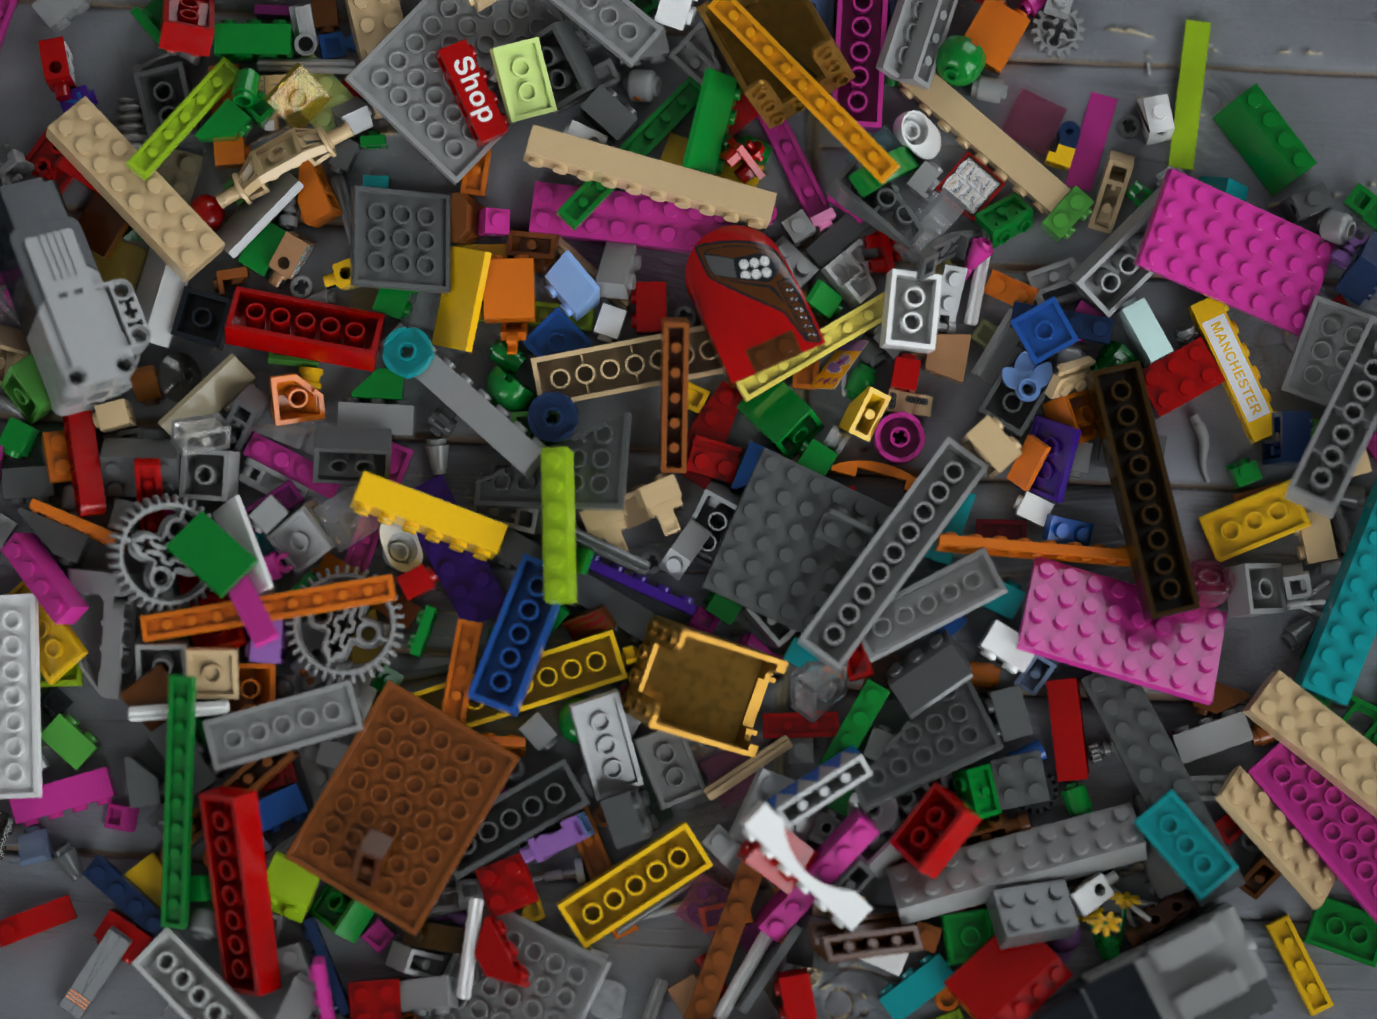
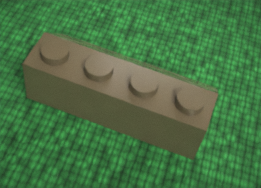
(213, 393)

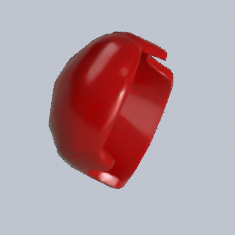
(209, 210)

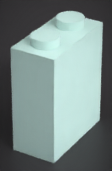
(1143, 331)

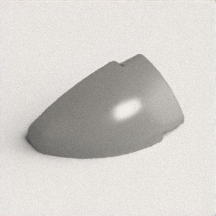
(108, 629)

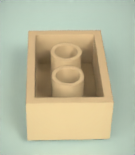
(991, 445)

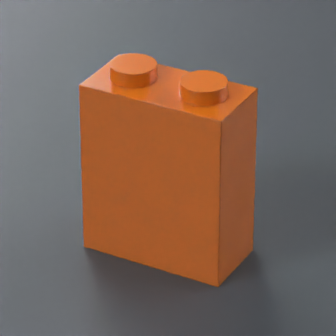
(997, 32)
(510, 290)

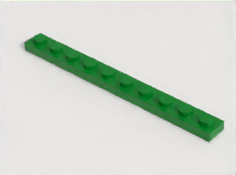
(178, 801)

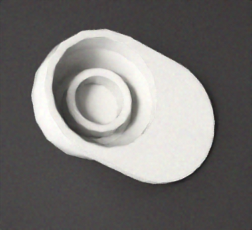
(918, 134)

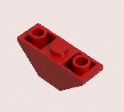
(498, 955)

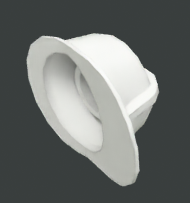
(400, 548)

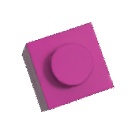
(493, 222)

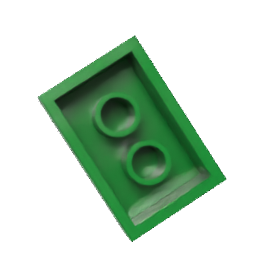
(253, 40)

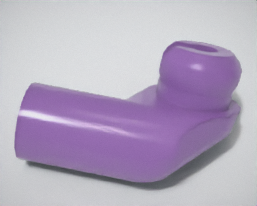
(458, 918)

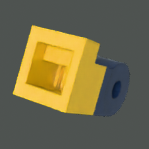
(1068, 138)

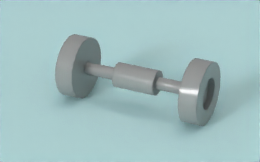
(558, 874)

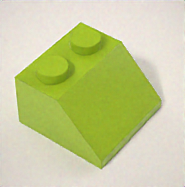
(290, 888)

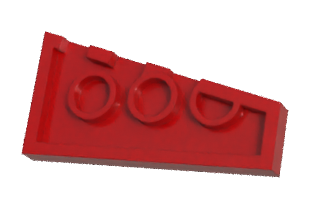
(714, 423)

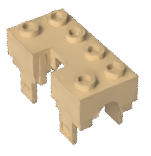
(642, 503)

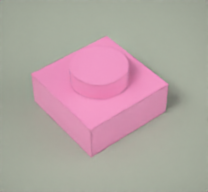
(824, 219)

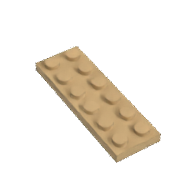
(1275, 837)

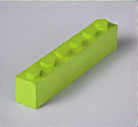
(559, 525)

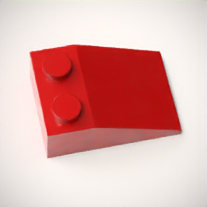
(187, 26)

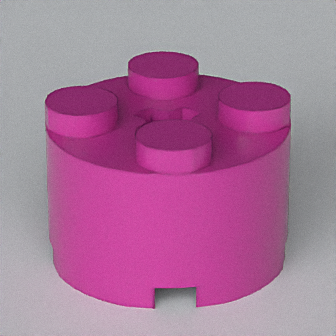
(912, 432)

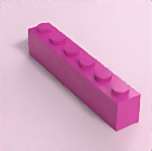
(834, 857)

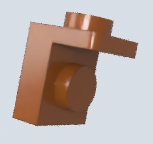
(234, 276)

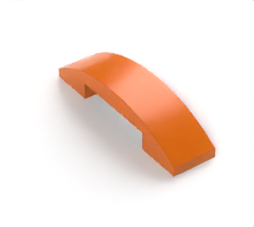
(850, 468)

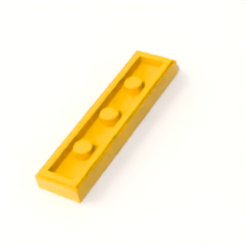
(1299, 965)

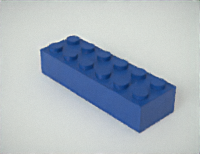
(515, 641)

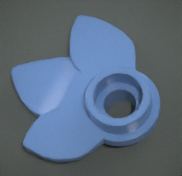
(1027, 374)

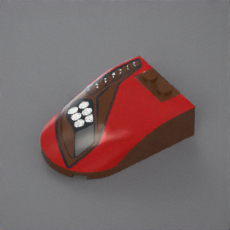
(748, 302)

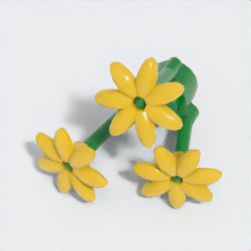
(1108, 943)

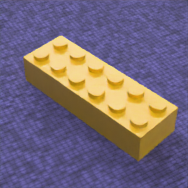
(428, 516)
(634, 884)

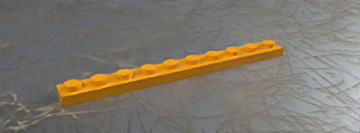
(805, 88)

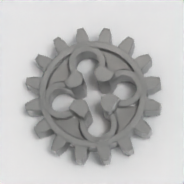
(1064, 44)

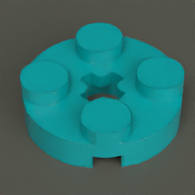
(408, 366)

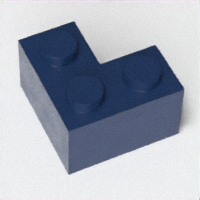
(1361, 276)
(1289, 438)

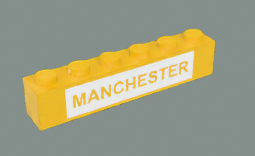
(1242, 379)

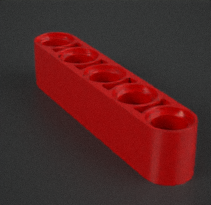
(84, 464)

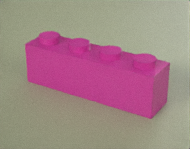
(44, 578)
(66, 794)

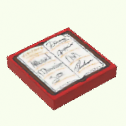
(972, 184)

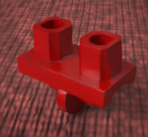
(747, 155)
(885, 250)

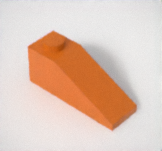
(316, 198)

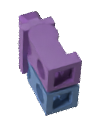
(551, 842)

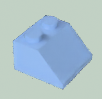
(572, 287)

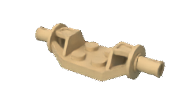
(279, 156)

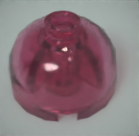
(1212, 582)

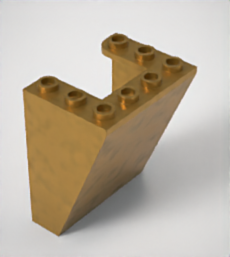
(799, 31)
(699, 685)

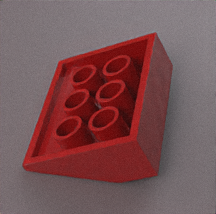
(1007, 980)

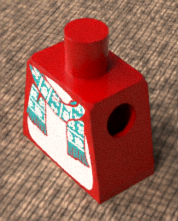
(58, 67)

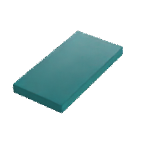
(1185, 844)

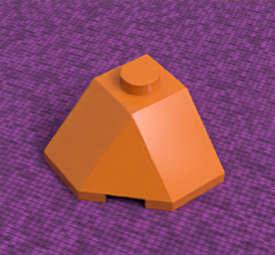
(294, 400)
(1075, 411)

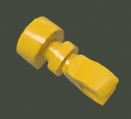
(630, 656)

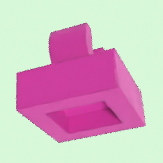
(274, 564)

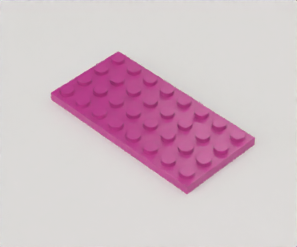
(1234, 252)
(1102, 629)
(1327, 820)

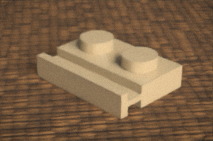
(1069, 377)

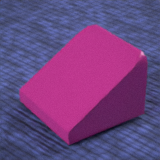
(703, 620)
(121, 817)

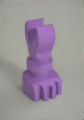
(1341, 257)

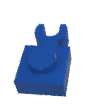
(335, 45)

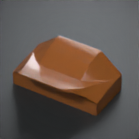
(464, 218)
(539, 246)

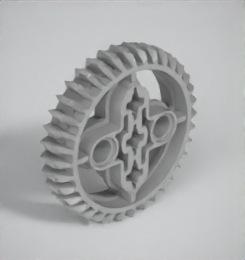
(142, 555)
(342, 637)

